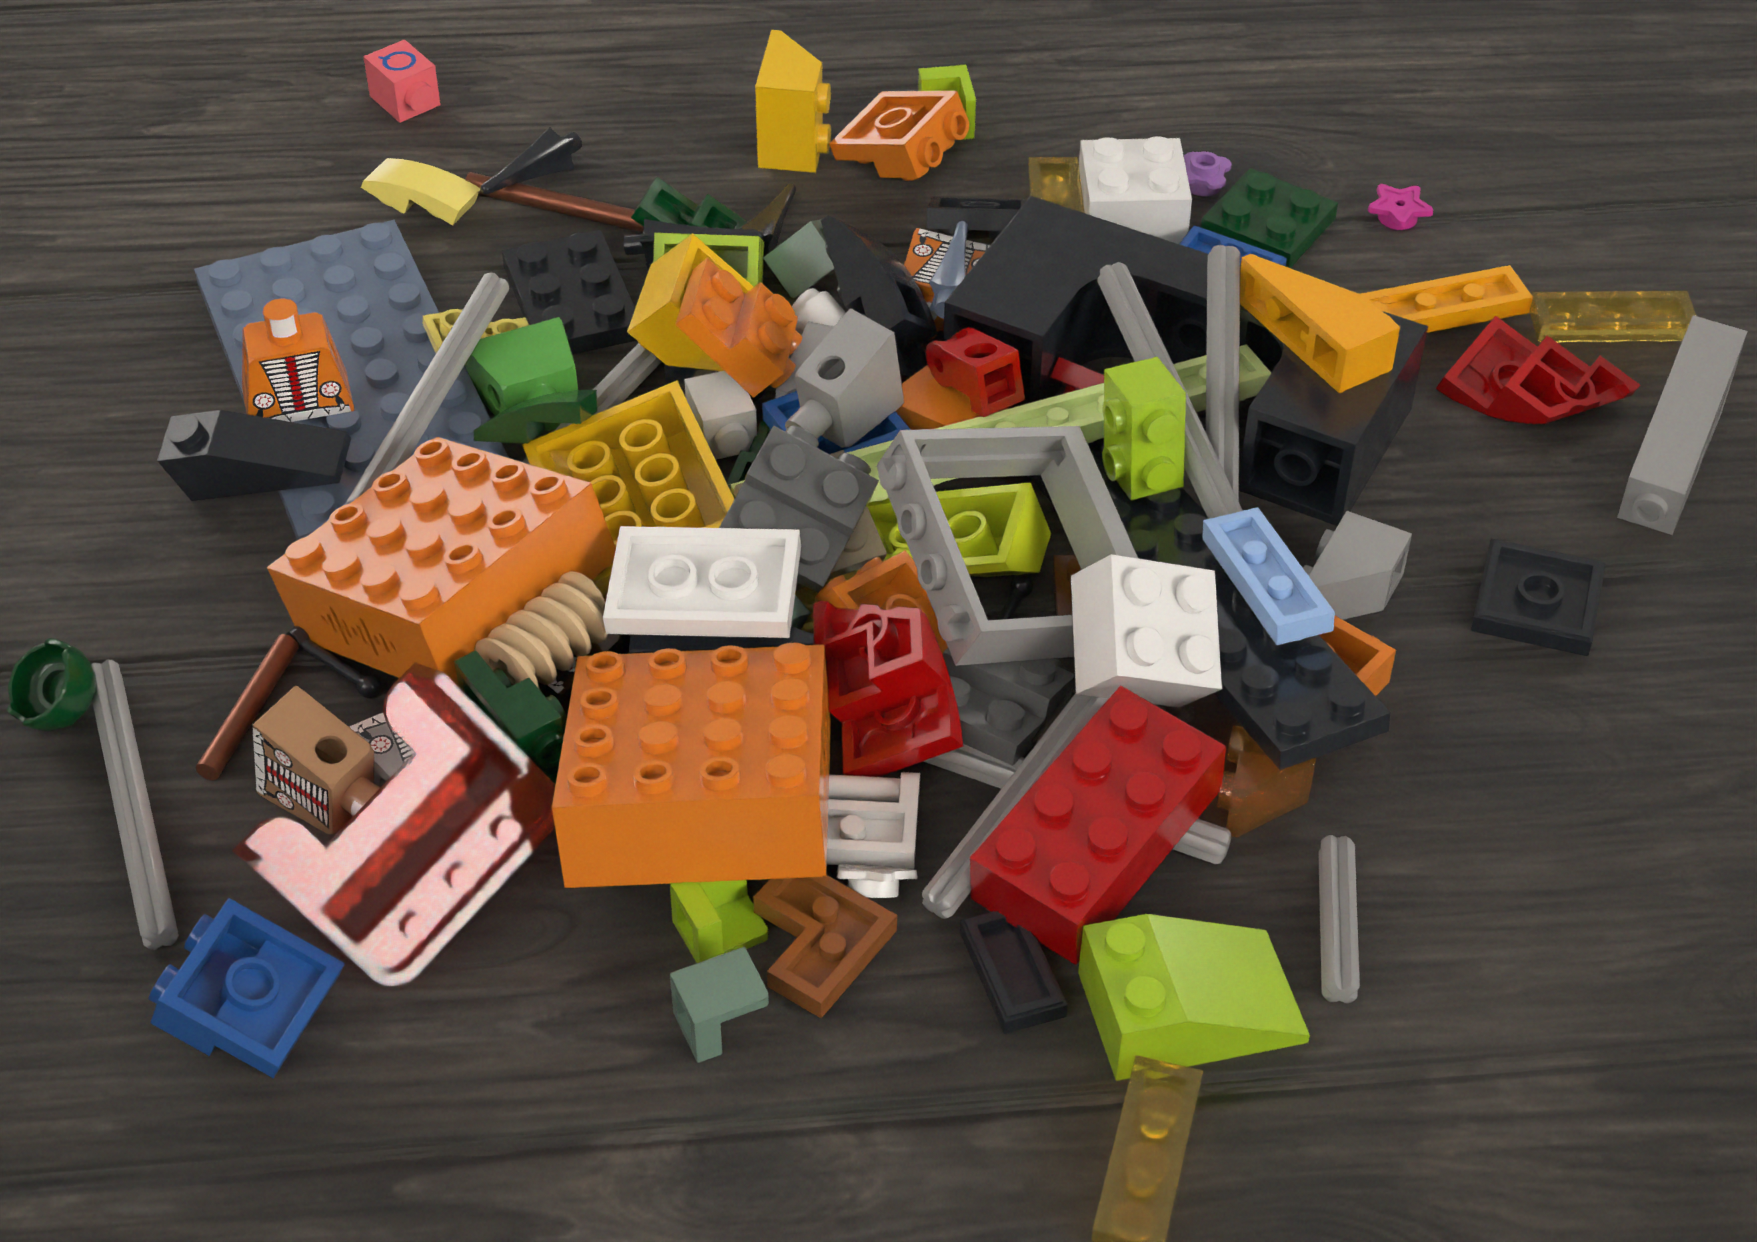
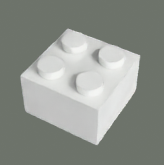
(1137, 184)
(1146, 630)

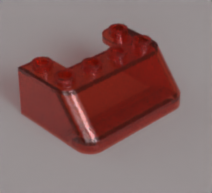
(423, 845)

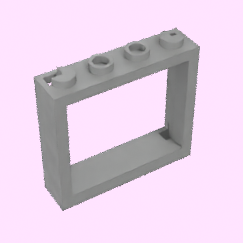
(1076, 492)

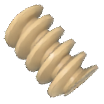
(547, 632)

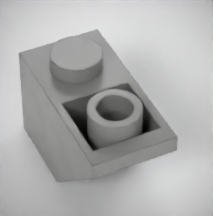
(1359, 565)

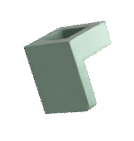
(801, 259)
(713, 994)

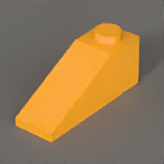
(1322, 323)

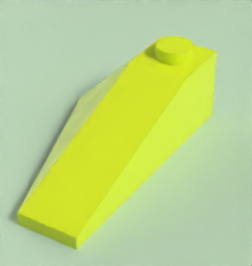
(994, 528)

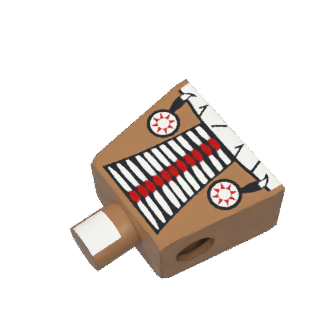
(312, 762)

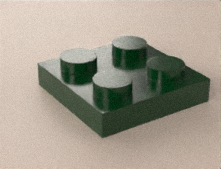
(1271, 215)

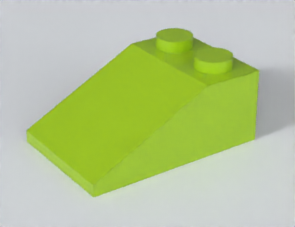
(1185, 991)

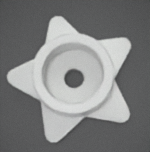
(874, 880)

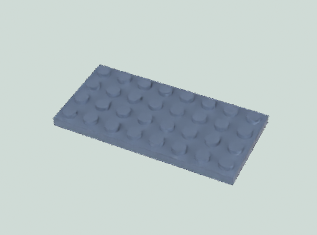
(375, 314)

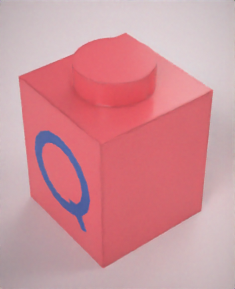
(402, 80)

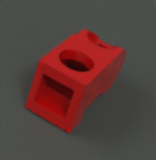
(978, 368)

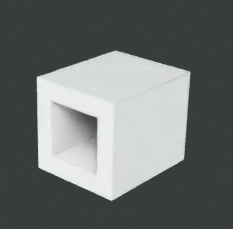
(722, 412)

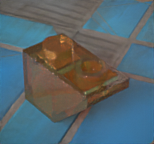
(1258, 787)

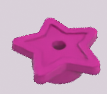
(1399, 207)

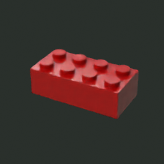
(1097, 822)

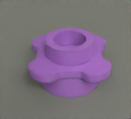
(1206, 172)

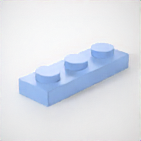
(1268, 576)

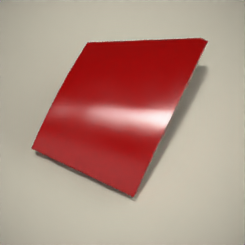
(1527, 383)
(886, 687)

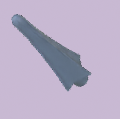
(950, 271)

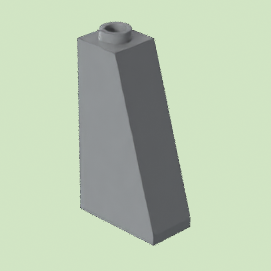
(1682, 425)

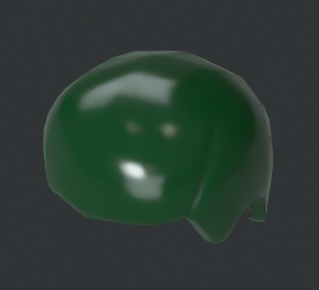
(51, 686)

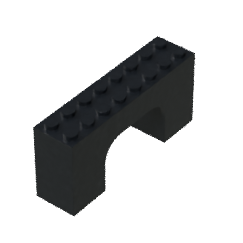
(1044, 298)

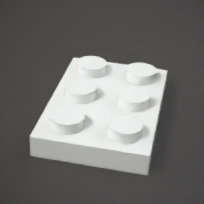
(703, 582)

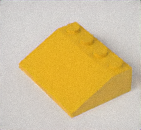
(643, 465)

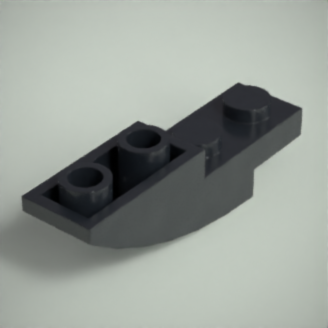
(881, 289)

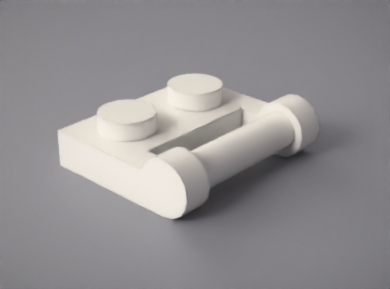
(873, 820)

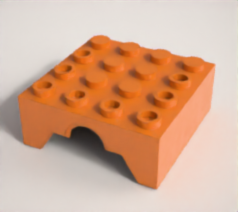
(439, 556)
(695, 767)

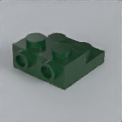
(518, 710)

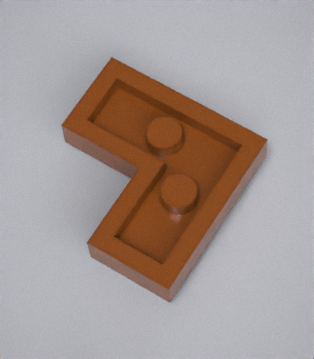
(834, 942)

